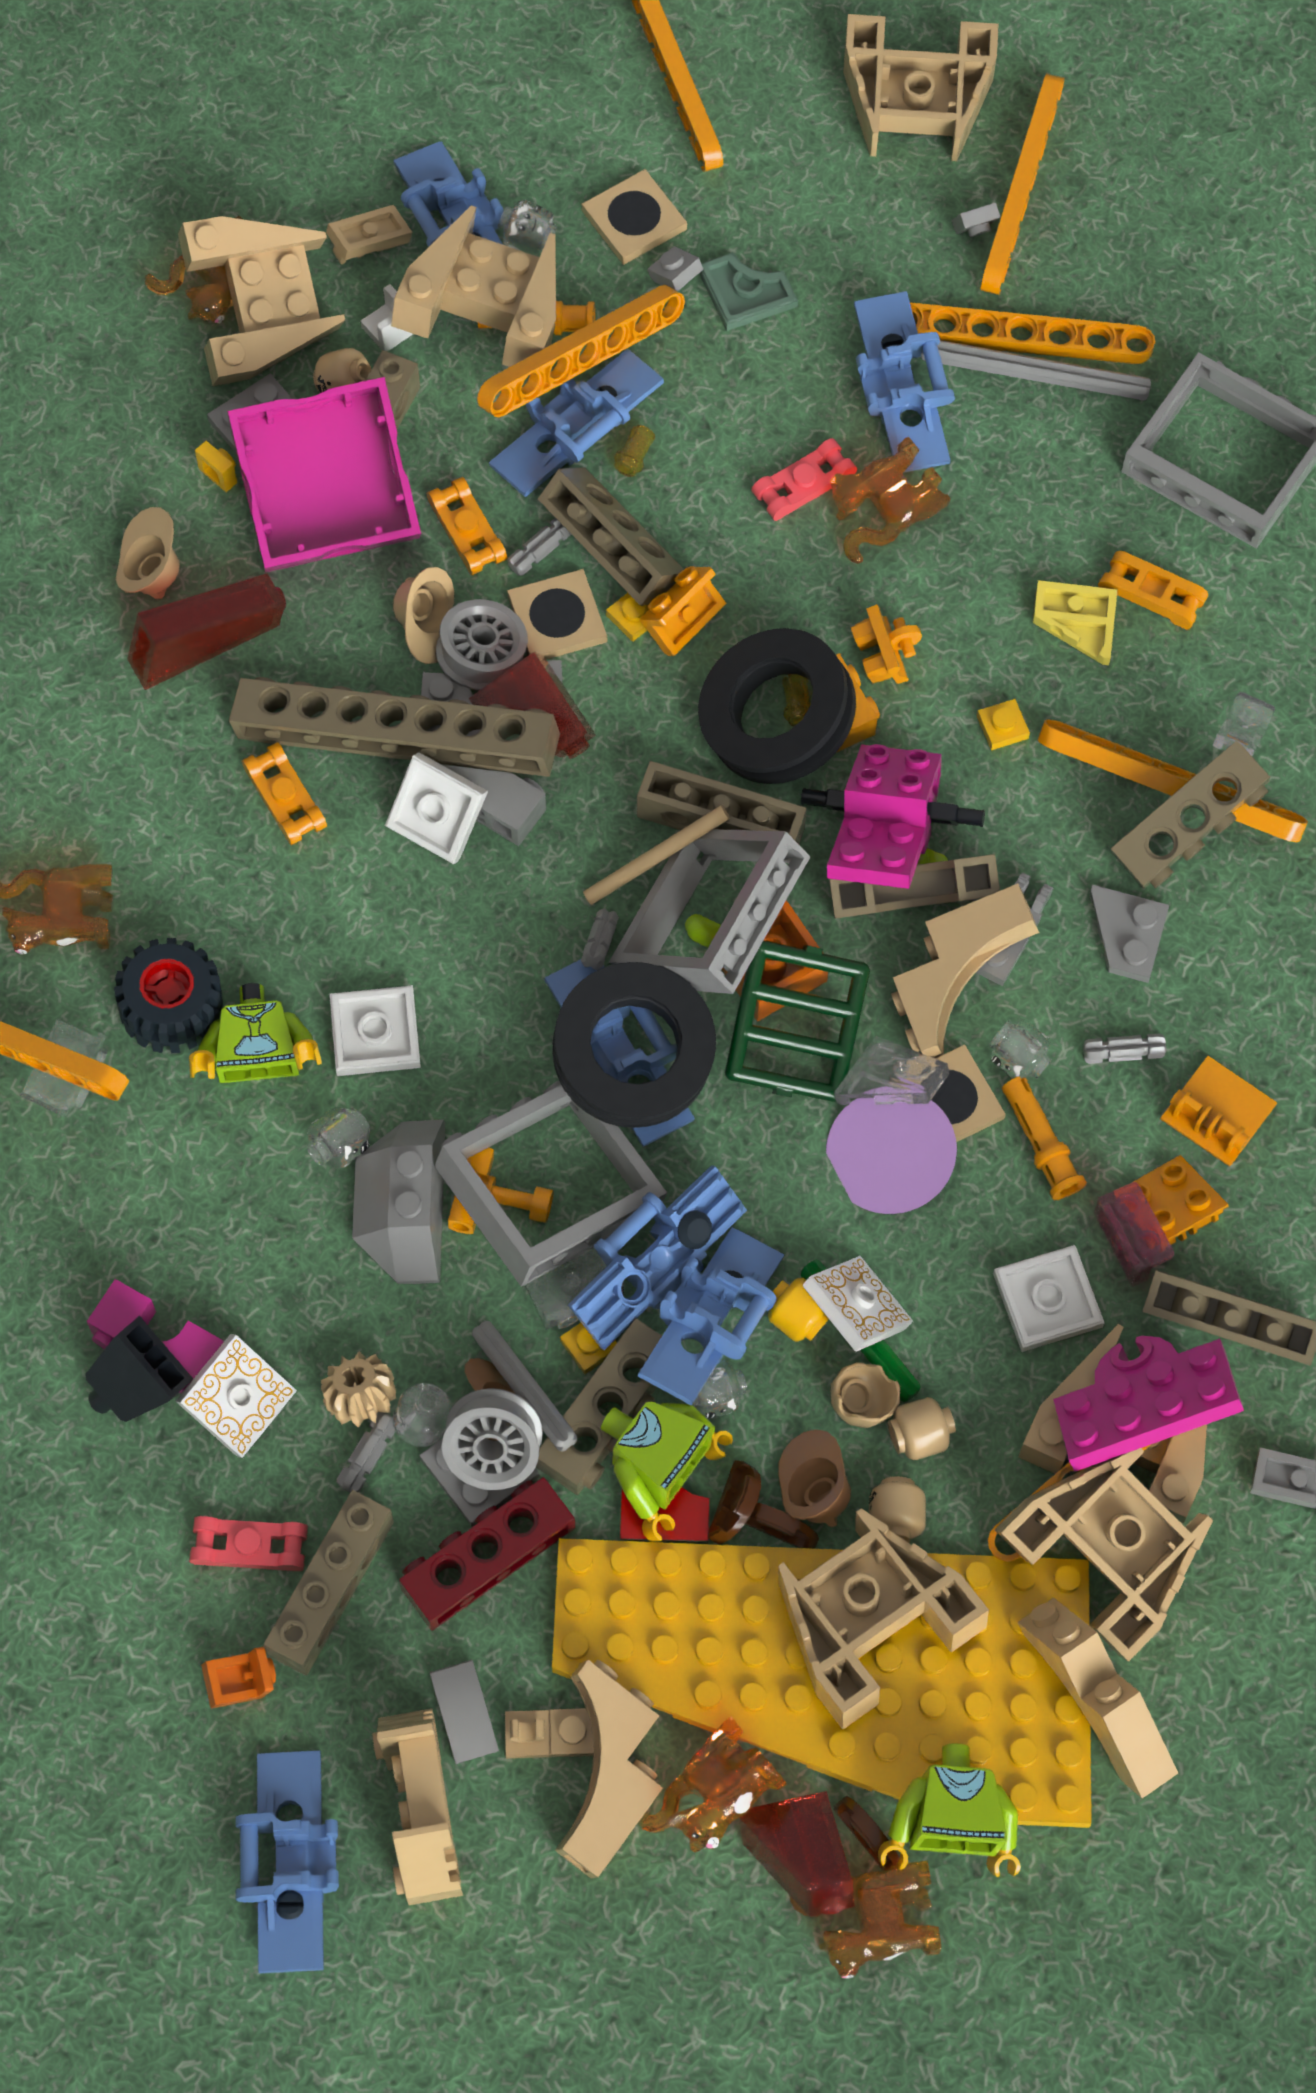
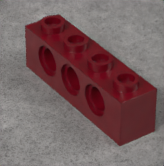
(440, 1602)

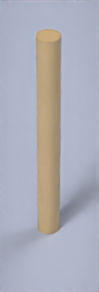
(656, 855)

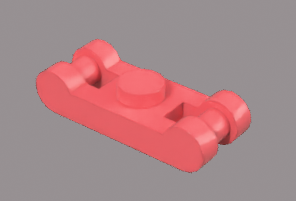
(802, 480)
(248, 1544)

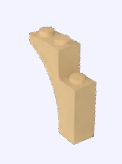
(958, 948)
(1104, 1697)
(617, 1788)

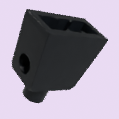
(135, 1373)

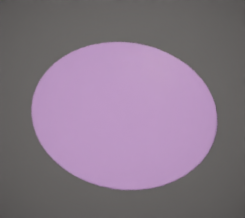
(892, 1154)

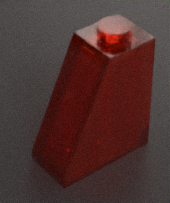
(537, 686)
(801, 1851)

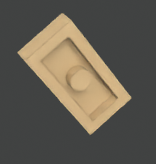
(368, 233)
(548, 1733)

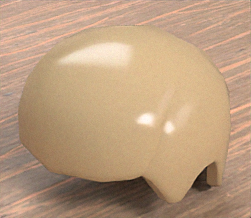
(864, 1383)

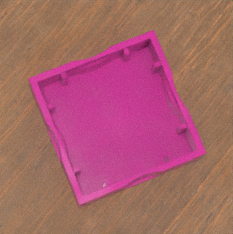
(324, 475)

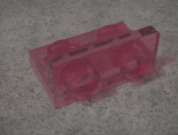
(1133, 1232)

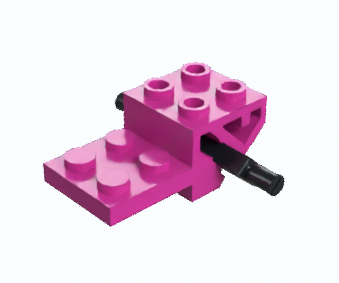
(887, 815)

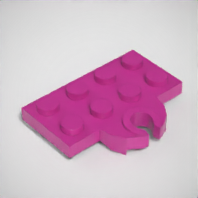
(1146, 1399)

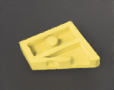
(1078, 616)

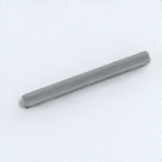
(1044, 370)

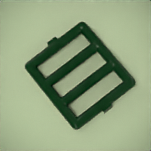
(755, 990)

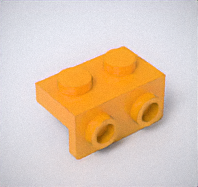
(683, 609)

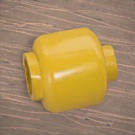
(796, 1311)

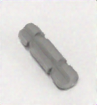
(537, 547)
(599, 939)
(1124, 1048)
(366, 1453)

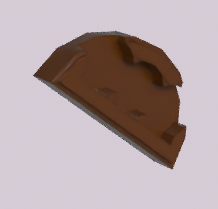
(736, 1502)
(782, 1526)
(864, 1830)

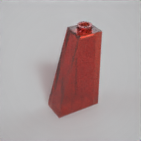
(201, 627)

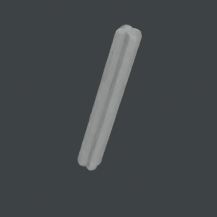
(524, 1384)

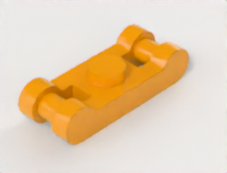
(466, 526)
(1154, 588)
(284, 793)

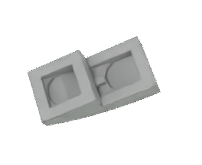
(464, 1711)

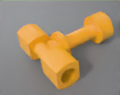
(537, 1203)

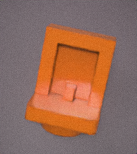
(239, 1678)

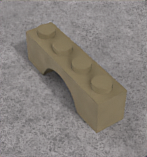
(930, 885)

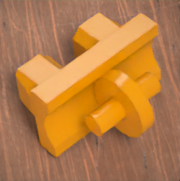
(878, 631)

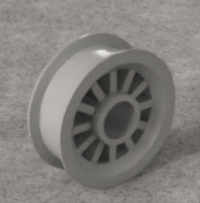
(480, 642)
(488, 1462)

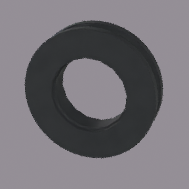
(807, 743)
(643, 987)

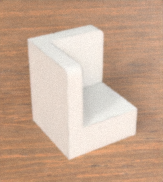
(379, 322)

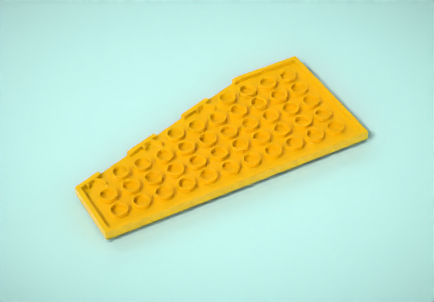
(715, 1641)

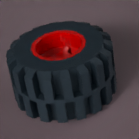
(168, 994)

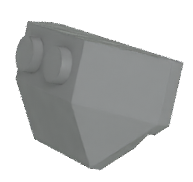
(402, 1202)

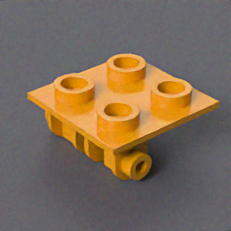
(1218, 1111)
(1180, 1198)

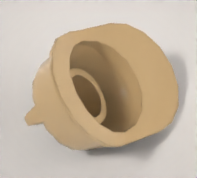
(147, 554)
(420, 608)

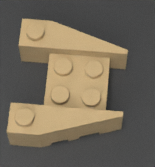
(917, 88)
(483, 285)
(268, 292)
(1175, 1460)
(1122, 1535)
(865, 1599)
(426, 1843)

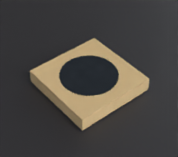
(634, 216)
(558, 614)
(966, 1095)

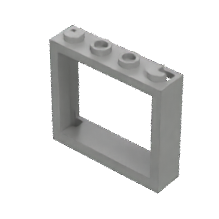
(1193, 492)
(745, 922)
(521, 1260)

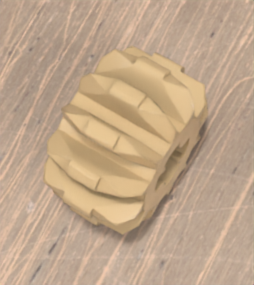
(358, 1389)

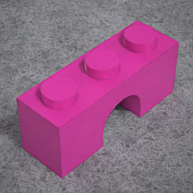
(123, 1304)

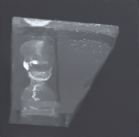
(892, 1075)

